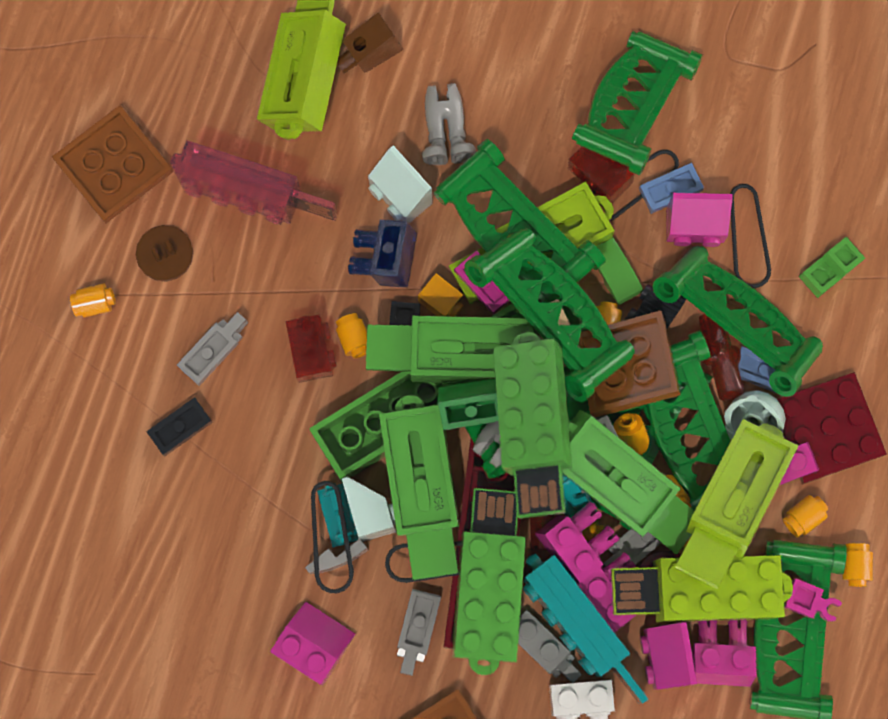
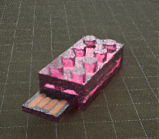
(245, 185)

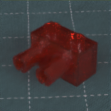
(600, 173)
(309, 348)

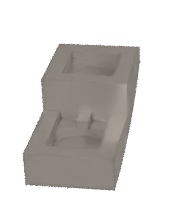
(329, 562)

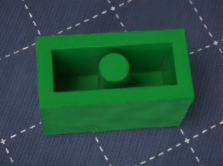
(468, 404)

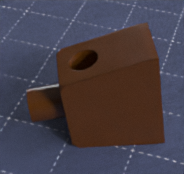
(369, 45)

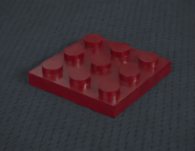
(835, 425)

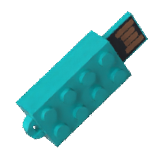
(578, 621)

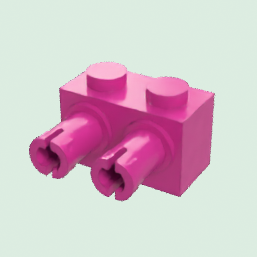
(564, 539)
(599, 591)
(724, 664)

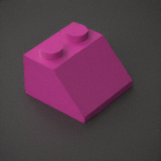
(698, 218)
(313, 643)
(668, 656)

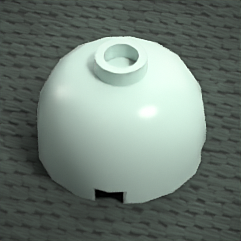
(755, 408)

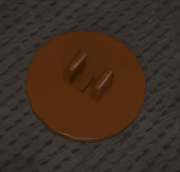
(164, 253)

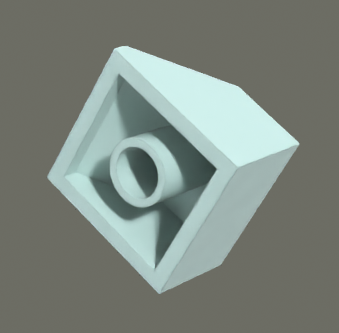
(400, 186)
(369, 510)

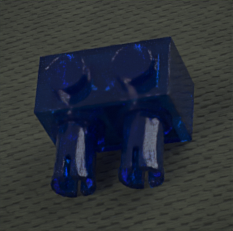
(392, 253)

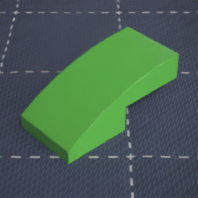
(831, 267)
(618, 273)

